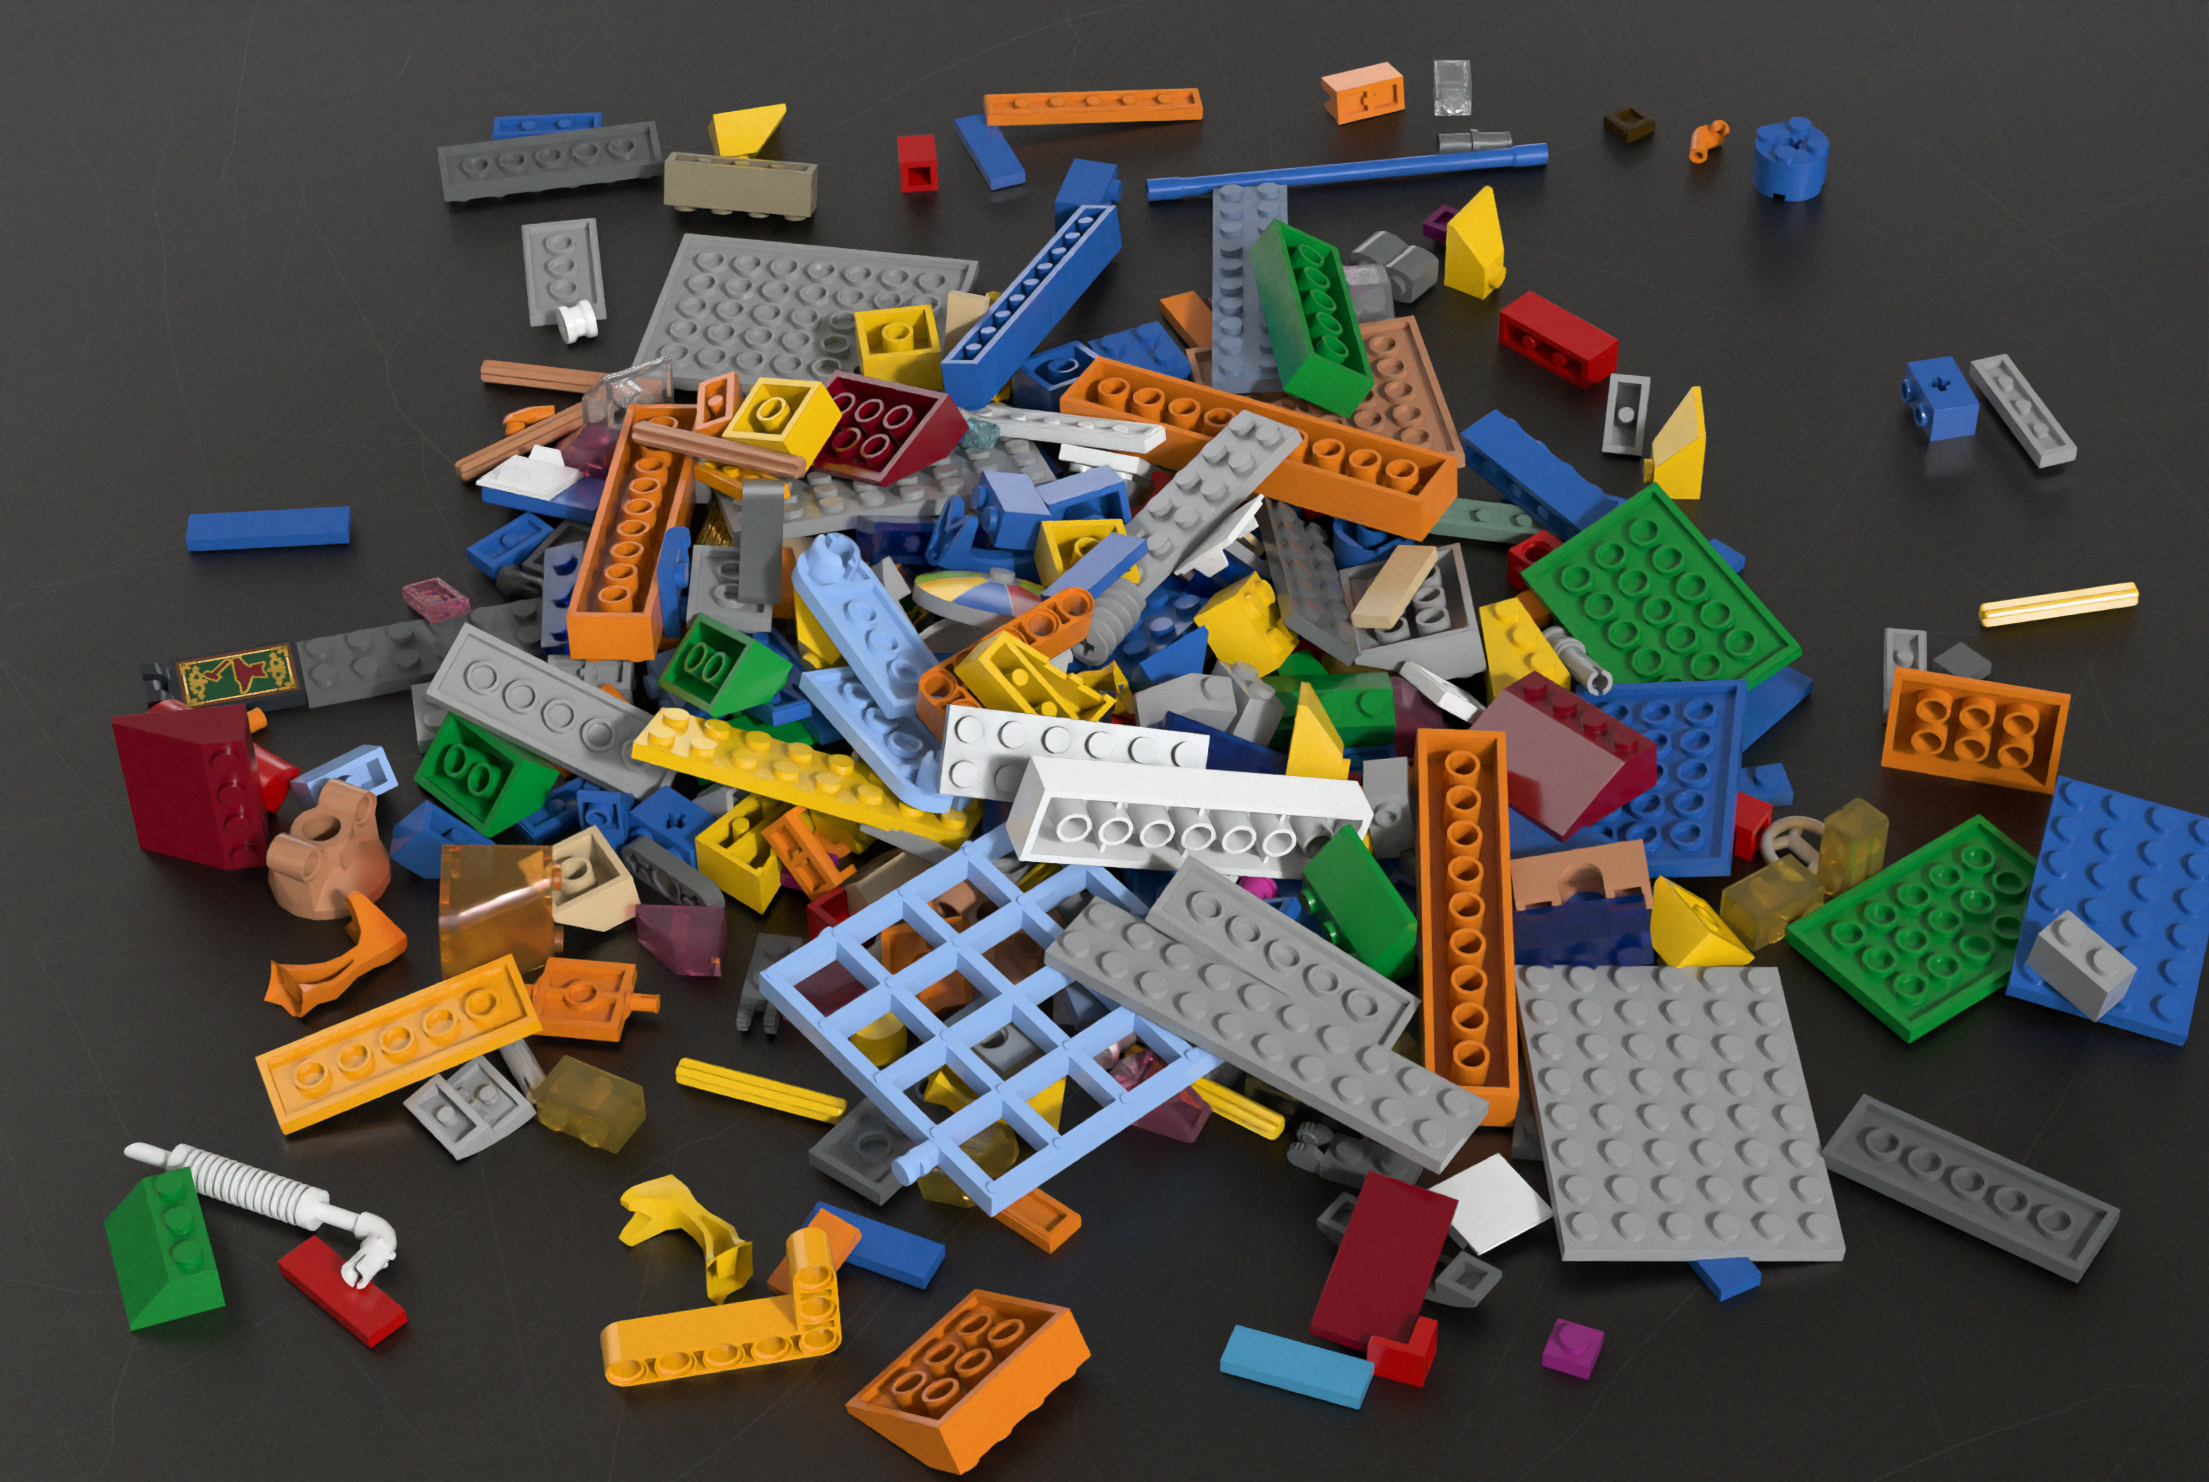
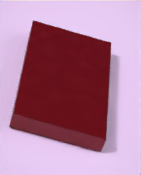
(1383, 1263)

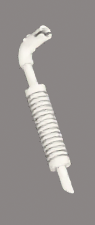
(279, 1199)

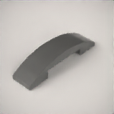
(761, 541)
(1454, 1281)

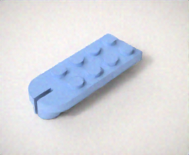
(863, 622)
(896, 749)

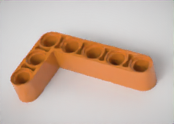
(1048, 619)

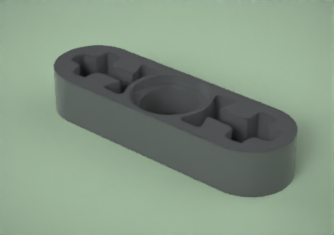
(670, 874)

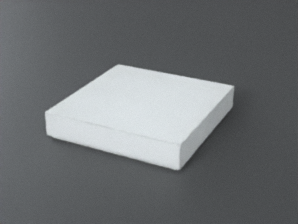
(1443, 692)

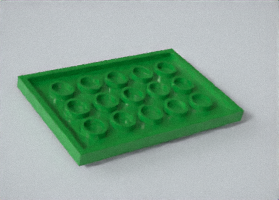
(1659, 600)
(1925, 929)

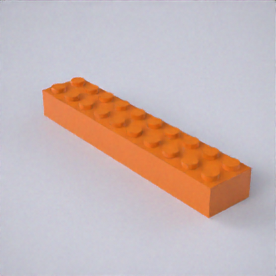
(1330, 472)
(646, 492)
(1466, 916)

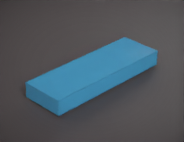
(1297, 1367)

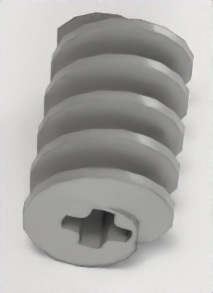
(1112, 619)

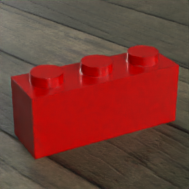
(1558, 340)

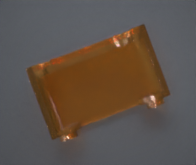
(497, 905)

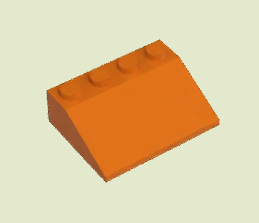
(1975, 730)
(972, 1378)

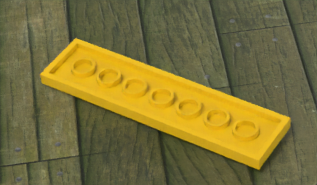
(794, 775)

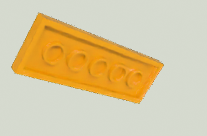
(398, 1044)

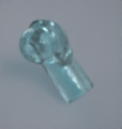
(982, 433)

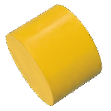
(882, 1040)

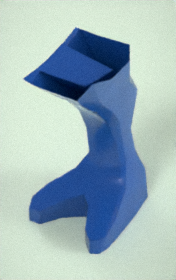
(953, 550)

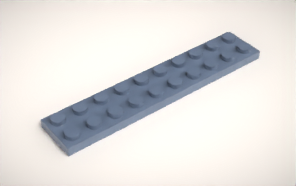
(1240, 337)

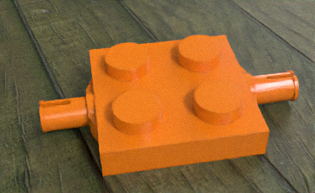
(904, 946)
(587, 998)

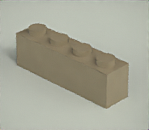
(740, 185)

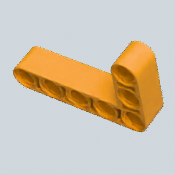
(735, 1333)

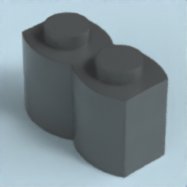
(1408, 267)

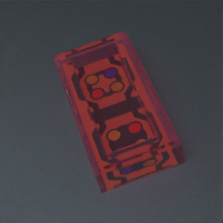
(435, 600)

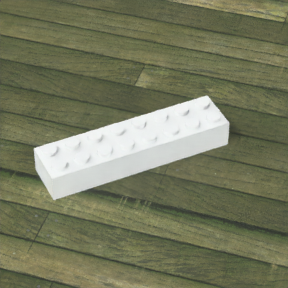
(1165, 813)

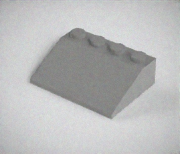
(1433, 630)

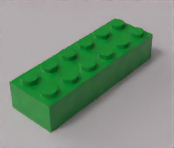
(1311, 319)

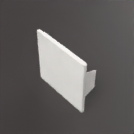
(537, 477)
(1208, 556)
(1491, 1205)

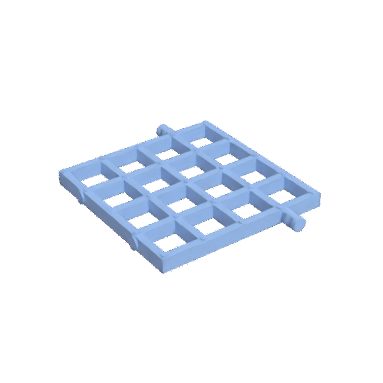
(1007, 1004)

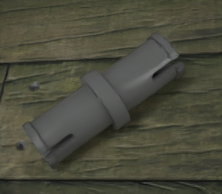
(1471, 141)

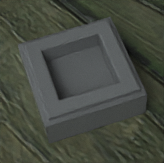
(1962, 662)

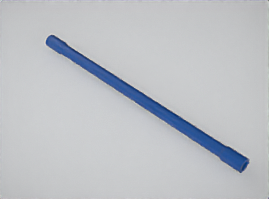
(1515, 156)

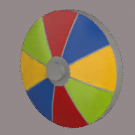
(977, 596)

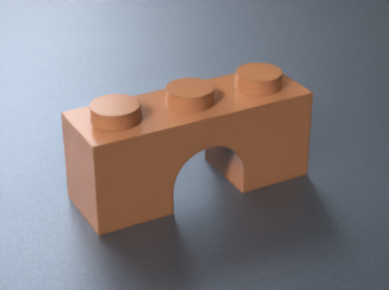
(1604, 869)

